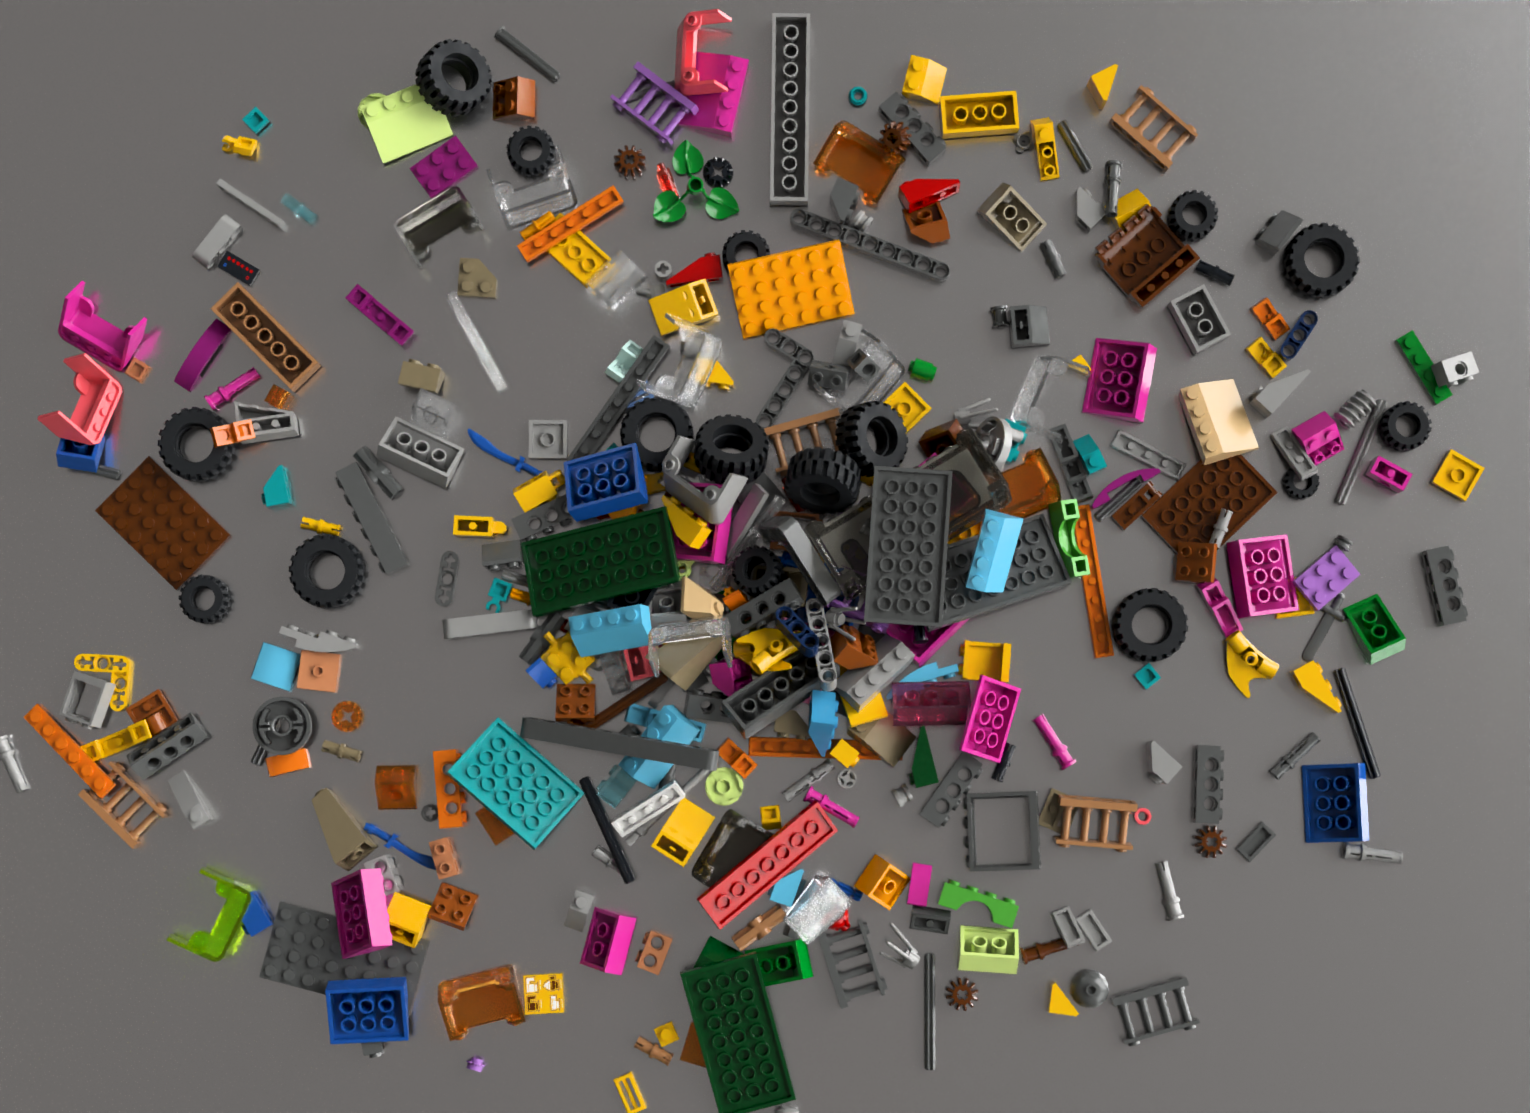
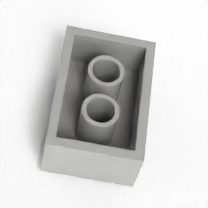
(1199, 319)

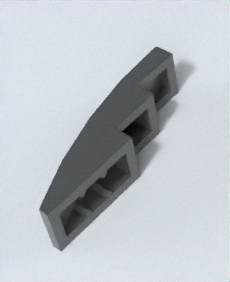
(1071, 465)

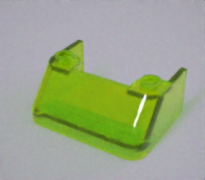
(215, 945)

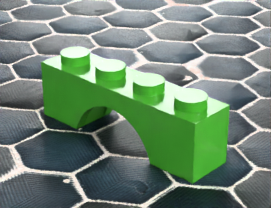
(1064, 517)
(1001, 911)

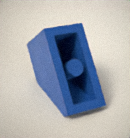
(542, 673)
(256, 917)

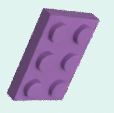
(1326, 578)

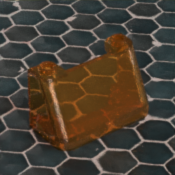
(859, 160)
(1031, 486)
(480, 1000)

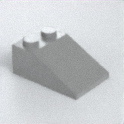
(1270, 397)

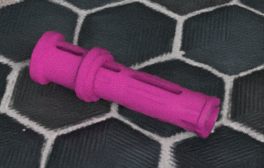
(224, 393)
(1059, 750)
(831, 807)

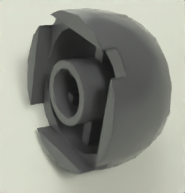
(1089, 988)

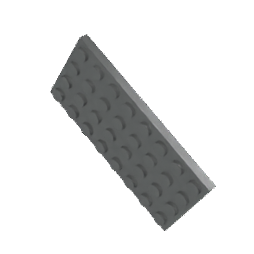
(908, 546)
(1033, 571)
(307, 954)

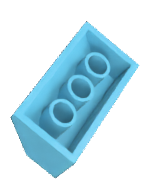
(993, 551)
(610, 630)
(667, 726)

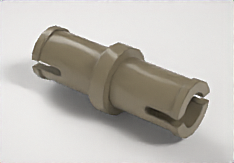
(341, 751)

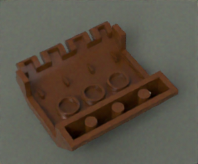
(1144, 256)

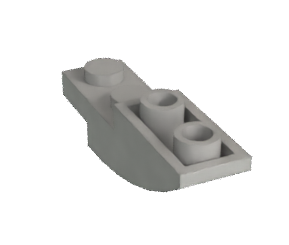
(326, 642)

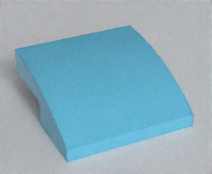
(276, 666)

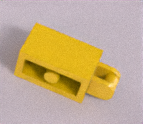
(538, 490)
(477, 526)

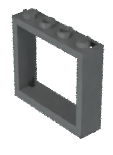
(970, 824)

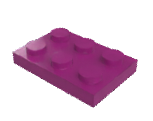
(443, 167)

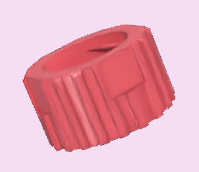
(1147, 820)

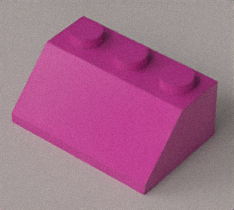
(608, 941)

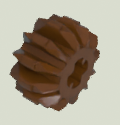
(896, 130)
(629, 154)
(1217, 841)
(962, 987)

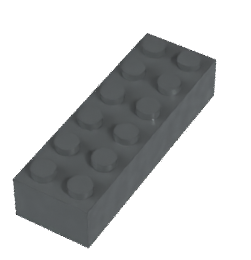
(773, 694)

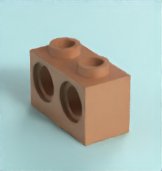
(444, 858)
(658, 953)

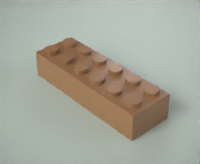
(265, 337)

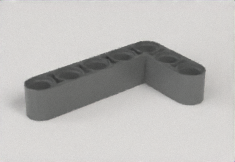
(786, 380)
(789, 532)

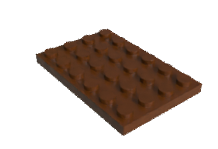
(1196, 501)
(163, 523)

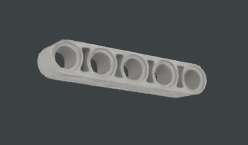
(489, 624)
(825, 652)

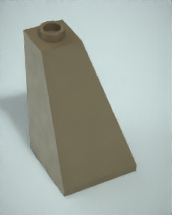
(687, 659)
(342, 832)

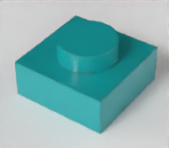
(256, 120)
(1147, 676)

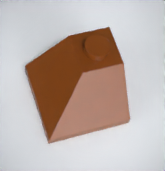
(928, 223)

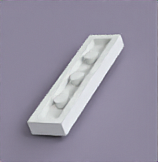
(648, 808)

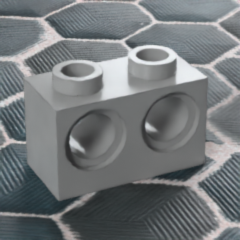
(388, 874)

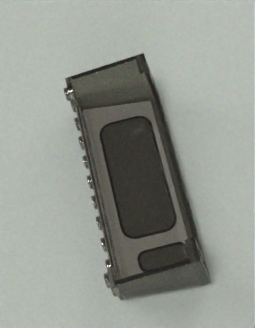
(975, 487)

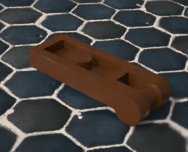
(1136, 506)

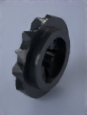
(717, 181)

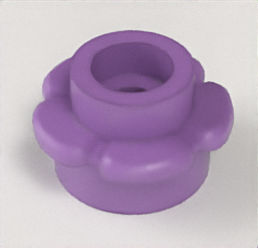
(475, 1064)

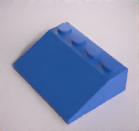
(605, 482)
(1335, 803)
(367, 1010)

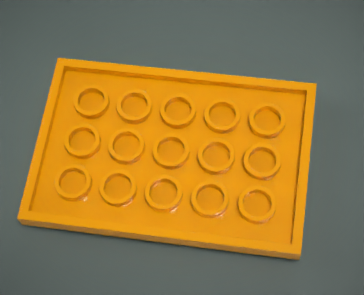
(791, 288)

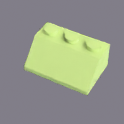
(988, 949)

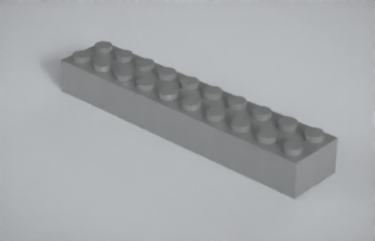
(790, 109)

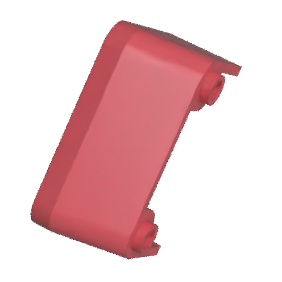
(686, 75)
(94, 408)

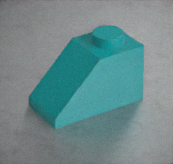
(1089, 455)
(277, 489)

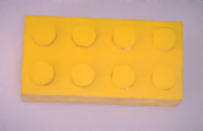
(979, 114)

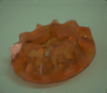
(337, 716)

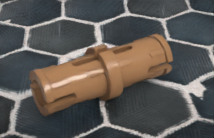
(653, 1051)

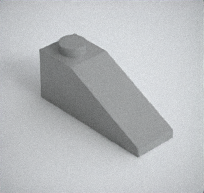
(847, 342)
(190, 800)

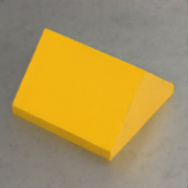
(1101, 84)
(1128, 206)

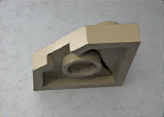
(475, 279)

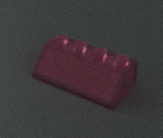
(930, 703)

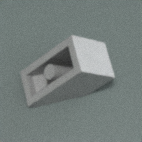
(579, 910)

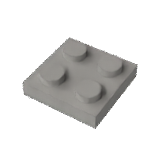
(548, 439)

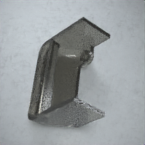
(434, 221)

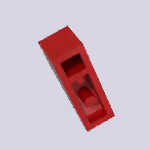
(924, 192)
(703, 268)

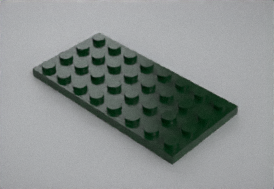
(600, 561)
(738, 1034)

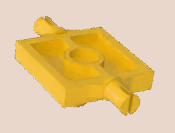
(565, 659)

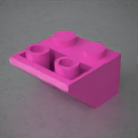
(1319, 437)
(730, 679)

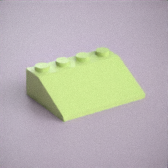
(404, 123)

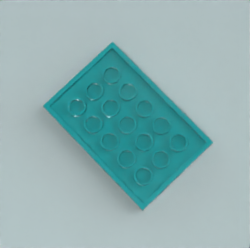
(515, 783)

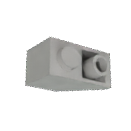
(1087, 211)

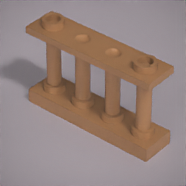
(1149, 147)
(794, 427)
(1106, 806)
(118, 823)

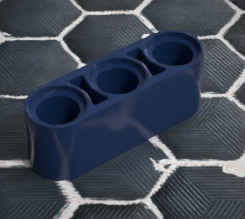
(1301, 327)
(794, 623)

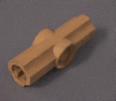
(759, 927)

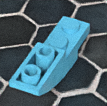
(928, 674)

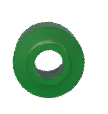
(922, 370)

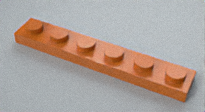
(570, 224)
(69, 751)

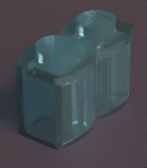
(616, 786)

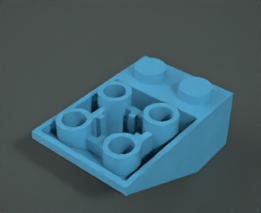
(822, 719)

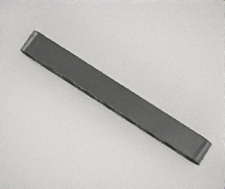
(876, 252)

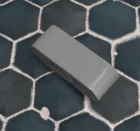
(216, 241)

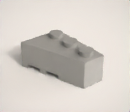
(267, 422)

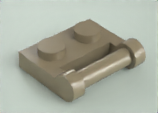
(1052, 812)

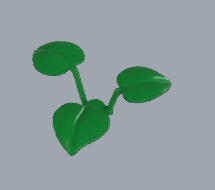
(670, 208)

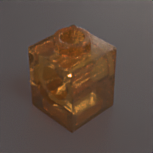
(279, 397)

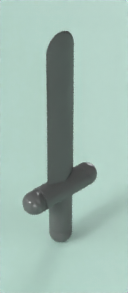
(1324, 626)

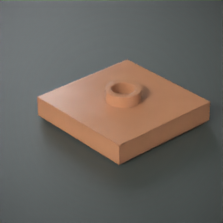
(318, 671)

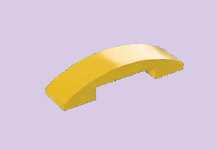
(118, 741)

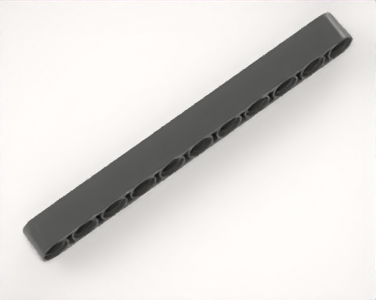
(620, 743)

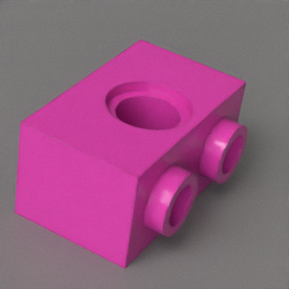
(1388, 474)

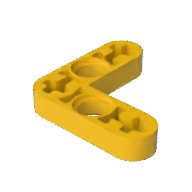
(116, 673)

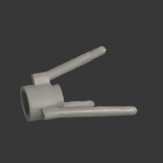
(964, 416)
(835, 618)
(909, 958)

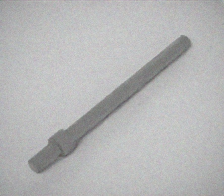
(642, 830)

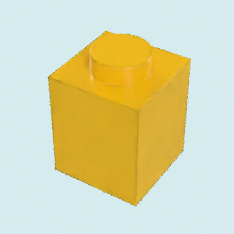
(845, 754)

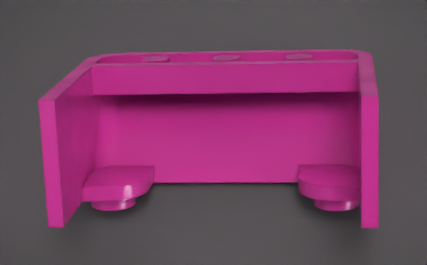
(95, 335)

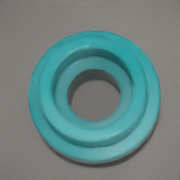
(857, 90)

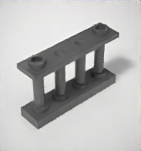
(839, 977)
(1159, 991)

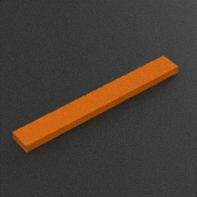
(1093, 586)
(800, 748)

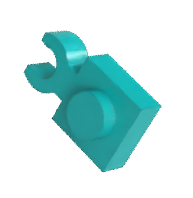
(499, 591)

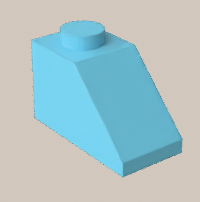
(786, 888)

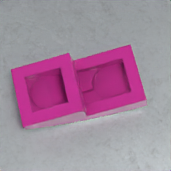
(919, 885)

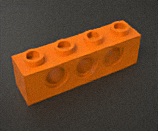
(446, 819)

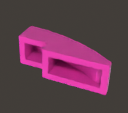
(1220, 607)

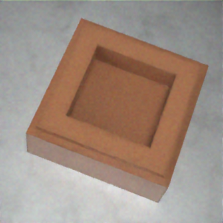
(137, 370)

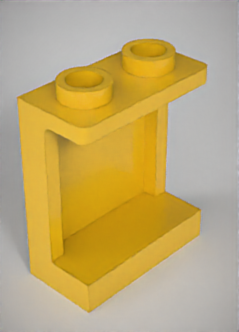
(985, 659)

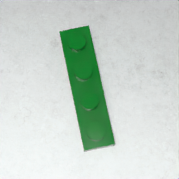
(1421, 365)

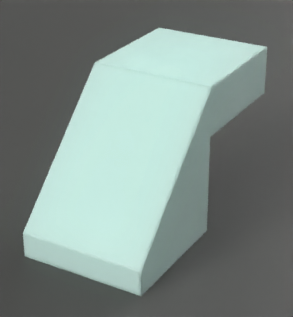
(624, 361)

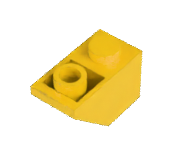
(719, 378)

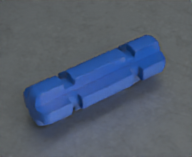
(849, 891)

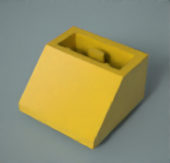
(407, 919)

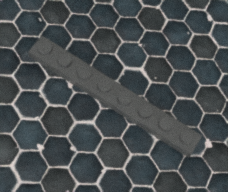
(620, 399)

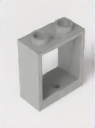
(73, 695)

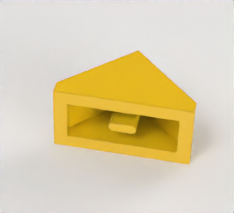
(1059, 1003)

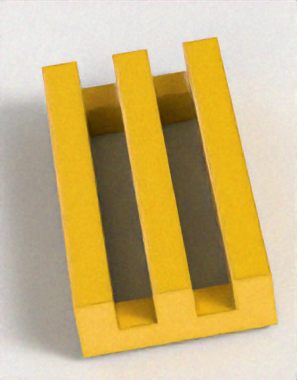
(623, 1078)

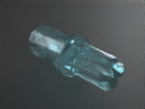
(299, 208)

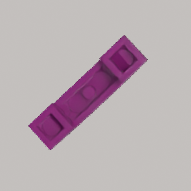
(379, 315)
(201, 354)
(1143, 475)

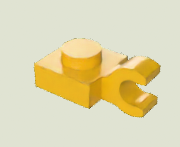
(241, 145)

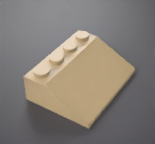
(1217, 420)

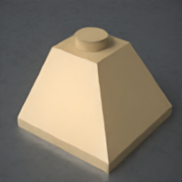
(698, 601)

